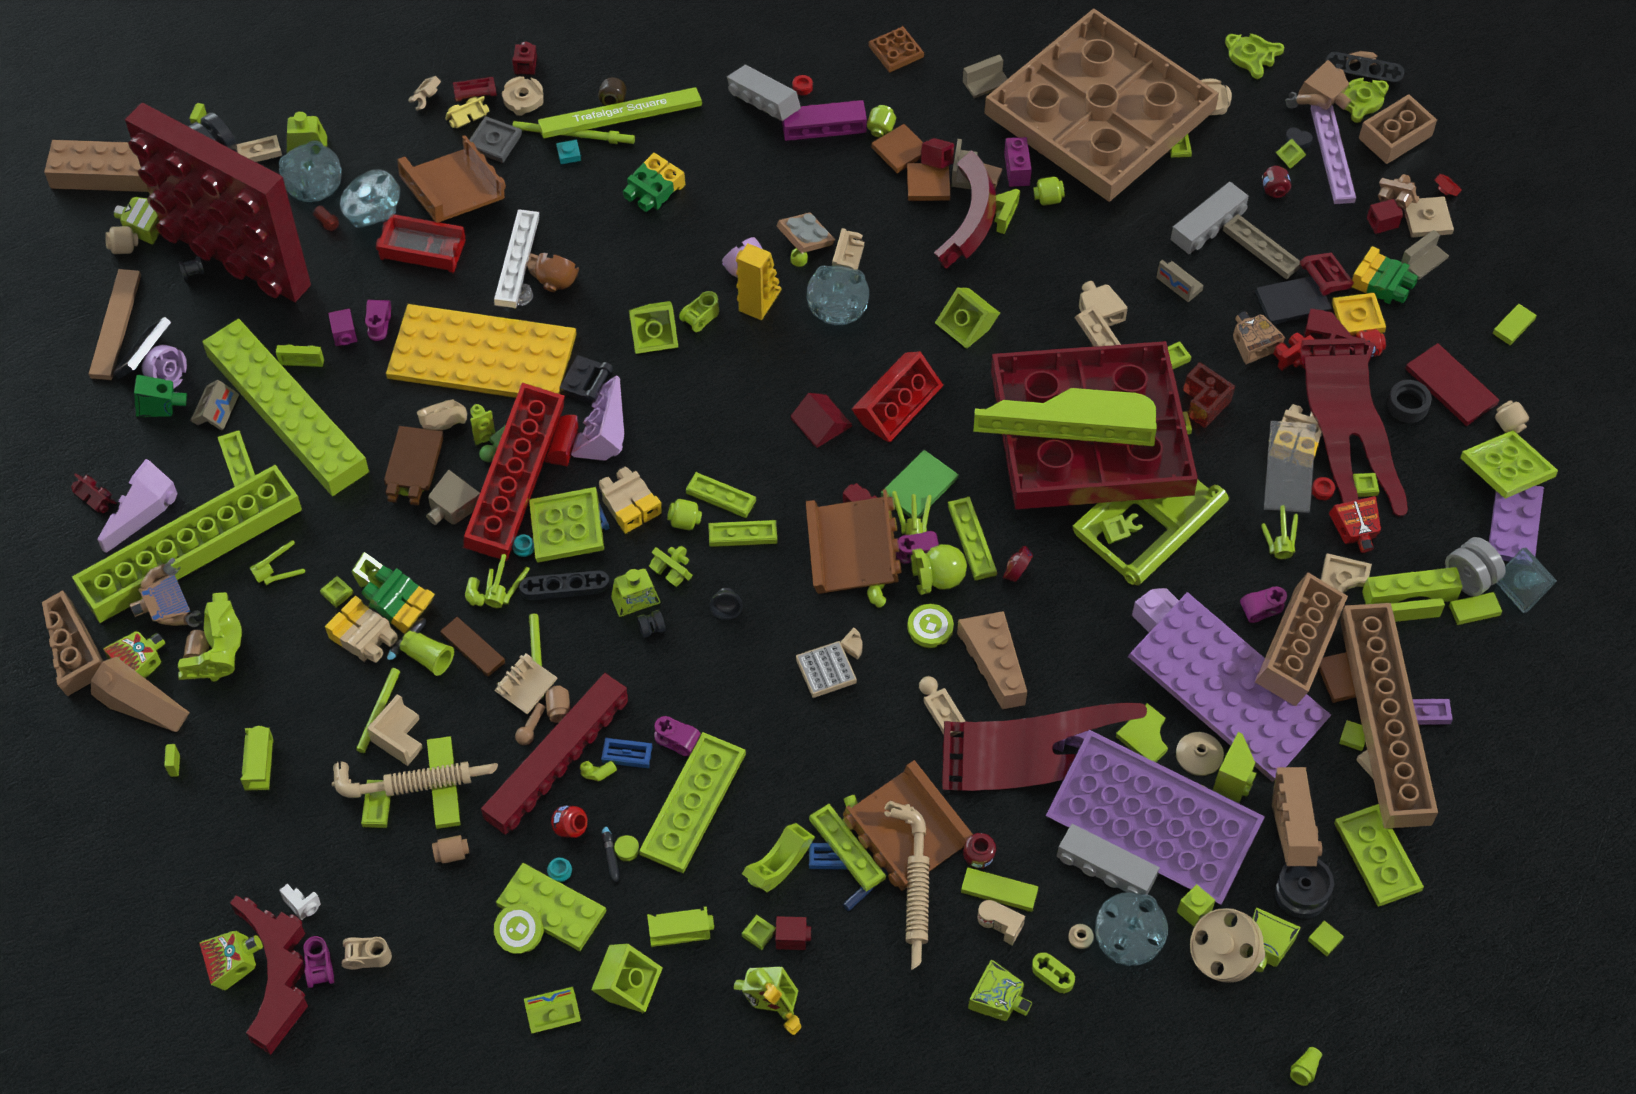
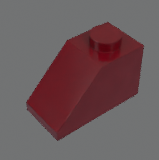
(1322, 323)

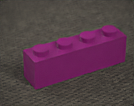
(826, 120)

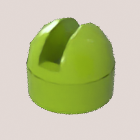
(800, 258)

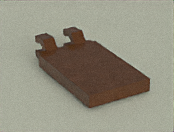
(412, 462)

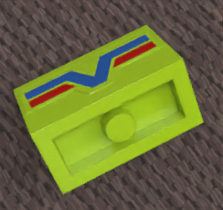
(552, 1009)

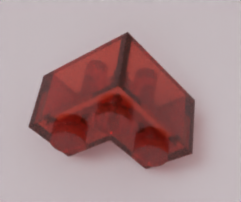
(1209, 392)

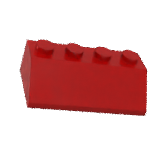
(898, 396)

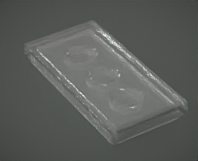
(1290, 466)

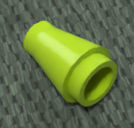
(1305, 1068)

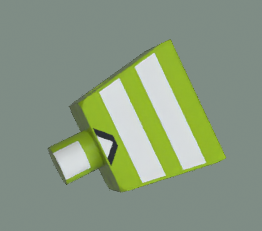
(140, 218)

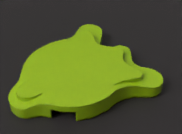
(1252, 52)
(1365, 97)

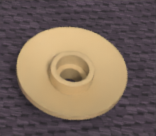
(1199, 762)

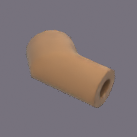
(1363, 54)

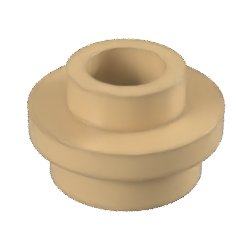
(1080, 942)

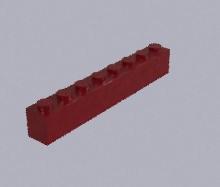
(555, 754)

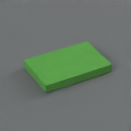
(923, 478)

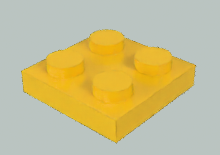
(1359, 313)

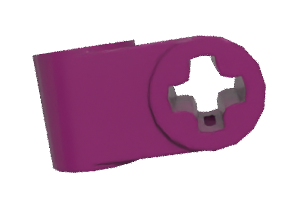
(377, 318)
(915, 541)
(1262, 603)
(676, 736)
(319, 966)

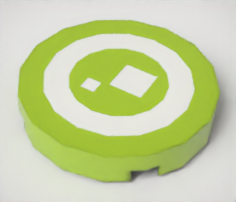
(930, 625)
(518, 928)

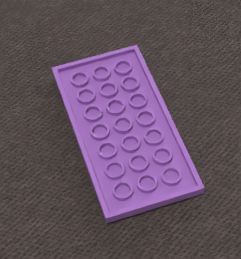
(1215, 679)
(1156, 815)

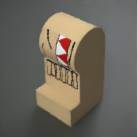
(1000, 918)

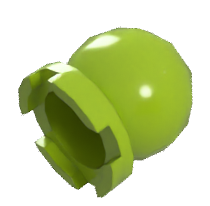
(940, 567)

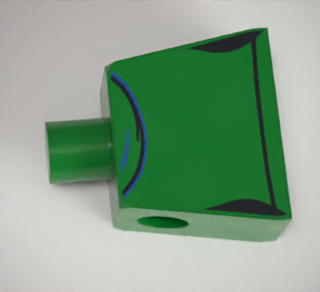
(156, 397)

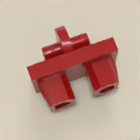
(1291, 355)

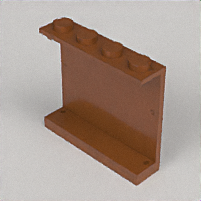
(453, 182)
(853, 544)
(892, 838)

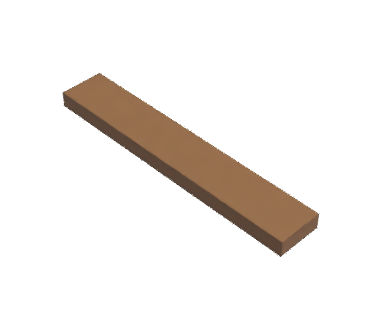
(115, 324)

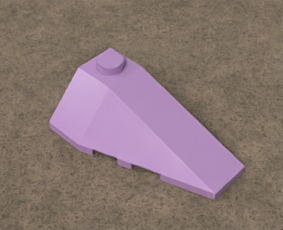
(604, 425)
(146, 499)

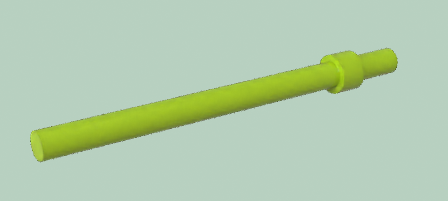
(612, 136)

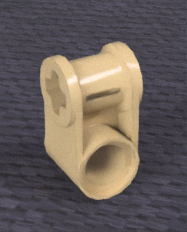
(360, 953)

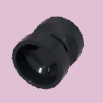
(656, 622)

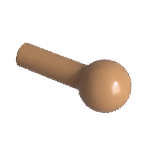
(525, 734)

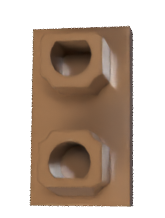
(1400, 189)

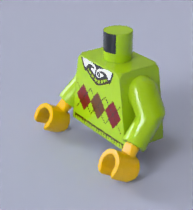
(771, 990)

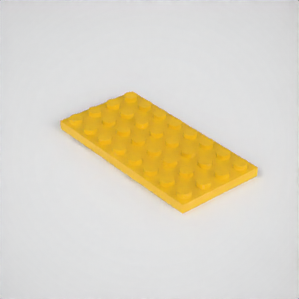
(479, 352)

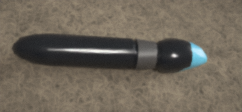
(395, 650)
(607, 838)

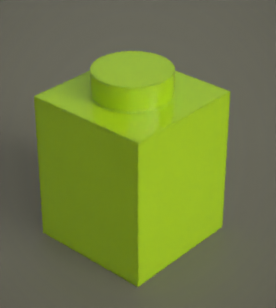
(1195, 905)

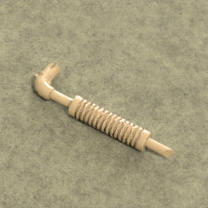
(409, 781)
(917, 880)

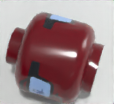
(1276, 181)
(979, 850)

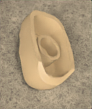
(442, 415)

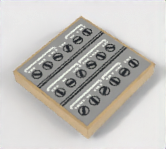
(826, 669)

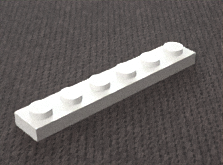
(516, 258)

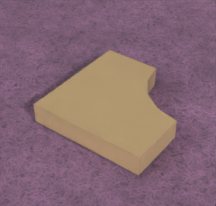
(1344, 572)

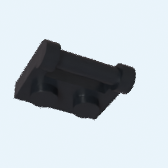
(580, 376)

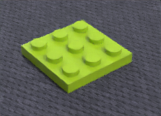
(1509, 464)
(566, 524)

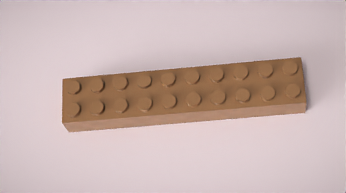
(1388, 716)

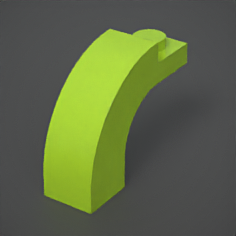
(781, 859)

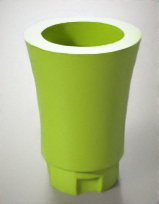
(427, 652)

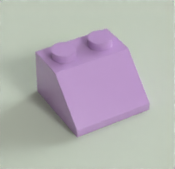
(1153, 607)

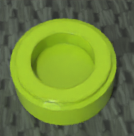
(626, 848)

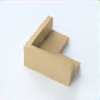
(391, 730)

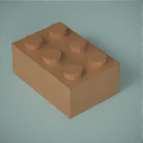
(1397, 129)

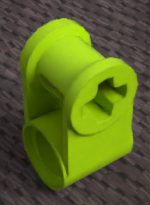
(698, 313)

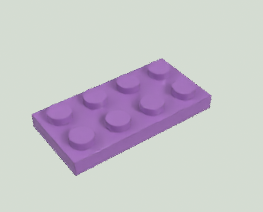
(1516, 522)

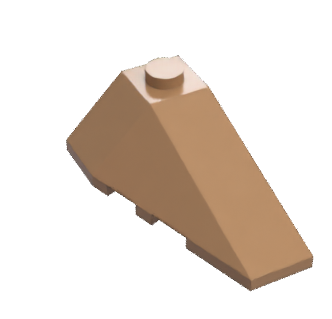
(131, 694)

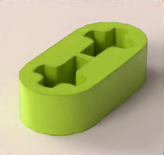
(1049, 976)

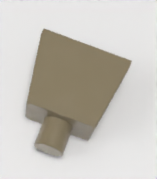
(451, 499)

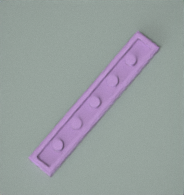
(1333, 155)

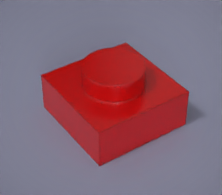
(1447, 186)

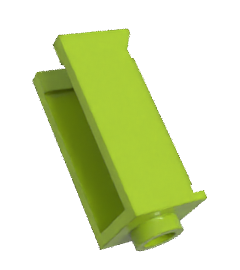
(257, 758)
(680, 927)

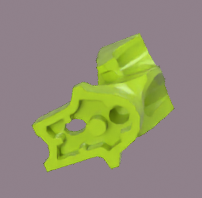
(224, 637)

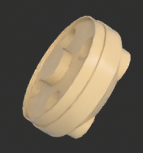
(1227, 945)

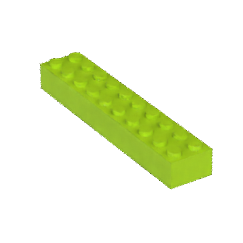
(286, 407)
(189, 539)

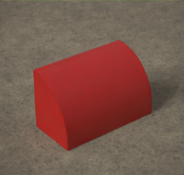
(563, 440)

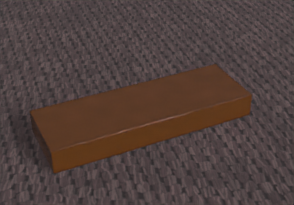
(472, 646)

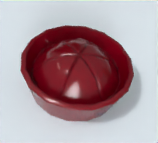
(1017, 564)

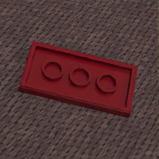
(1452, 384)

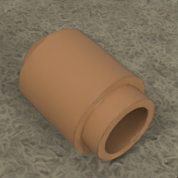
(195, 644)
(557, 703)
(450, 849)

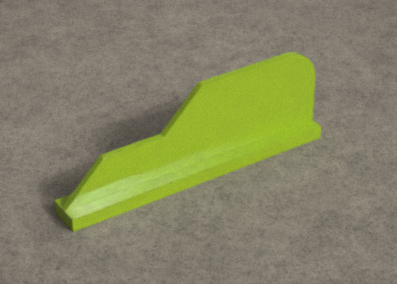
(1075, 416)

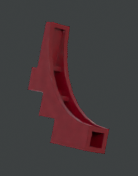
(282, 1001)

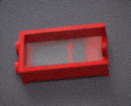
(421, 242)

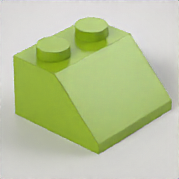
(967, 317)
(1236, 771)
(627, 977)

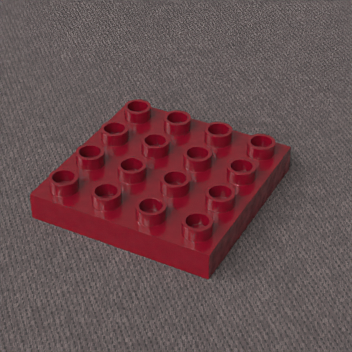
(218, 203)
(1089, 472)

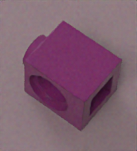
(342, 327)

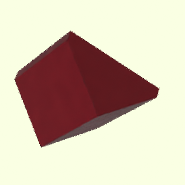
(819, 419)

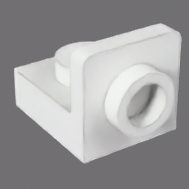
(301, 906)

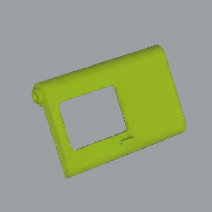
(1178, 514)

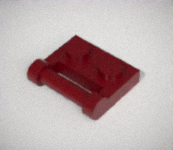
(474, 88)
(1332, 271)

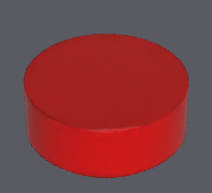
(802, 84)
(1323, 488)

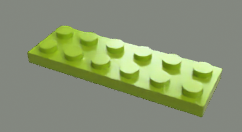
(692, 802)

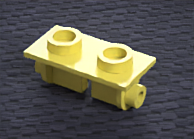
(473, 107)

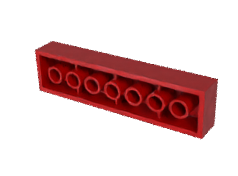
(514, 471)

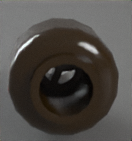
(612, 91)

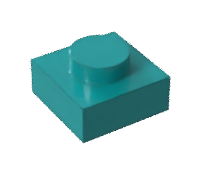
(568, 152)

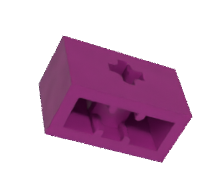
(1017, 161)

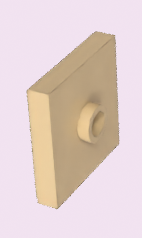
(1427, 216)

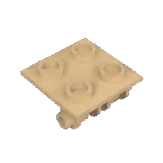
(525, 683)

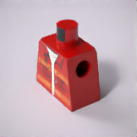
(1357, 522)

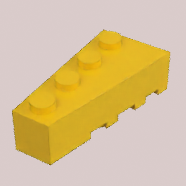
(756, 281)

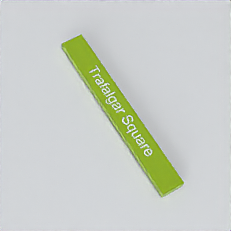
(619, 112)

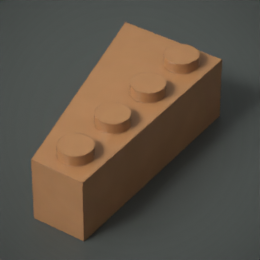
(72, 646)
(993, 651)
(1295, 817)

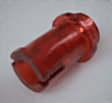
(329, 221)

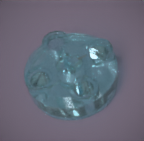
(310, 171)
(370, 198)
(837, 294)
(1131, 928)

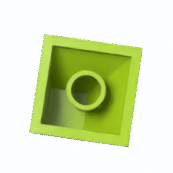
(653, 327)

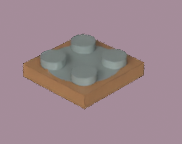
(805, 232)

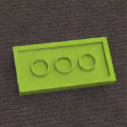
(1378, 856)
(563, 911)

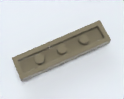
(1262, 246)

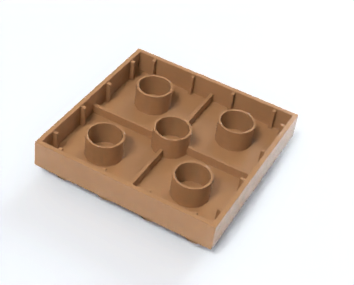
(1101, 104)

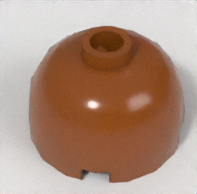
(555, 272)

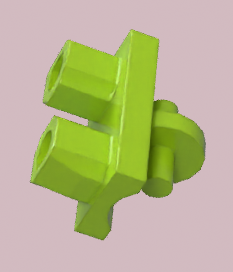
(678, 572)

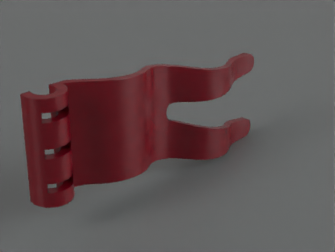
(1344, 407)
(1021, 749)

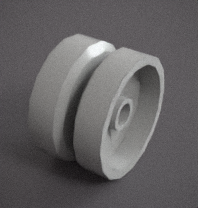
(1477, 565)

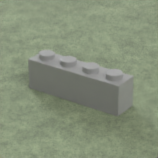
(763, 92)
(1209, 218)
(1107, 861)

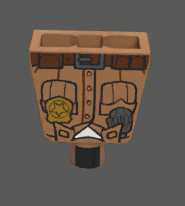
(1255, 337)

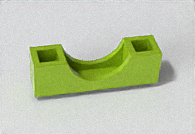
(1431, 583)

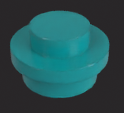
(523, 545)
(559, 869)

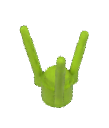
(913, 524)
(1282, 546)
(263, 569)
(495, 593)

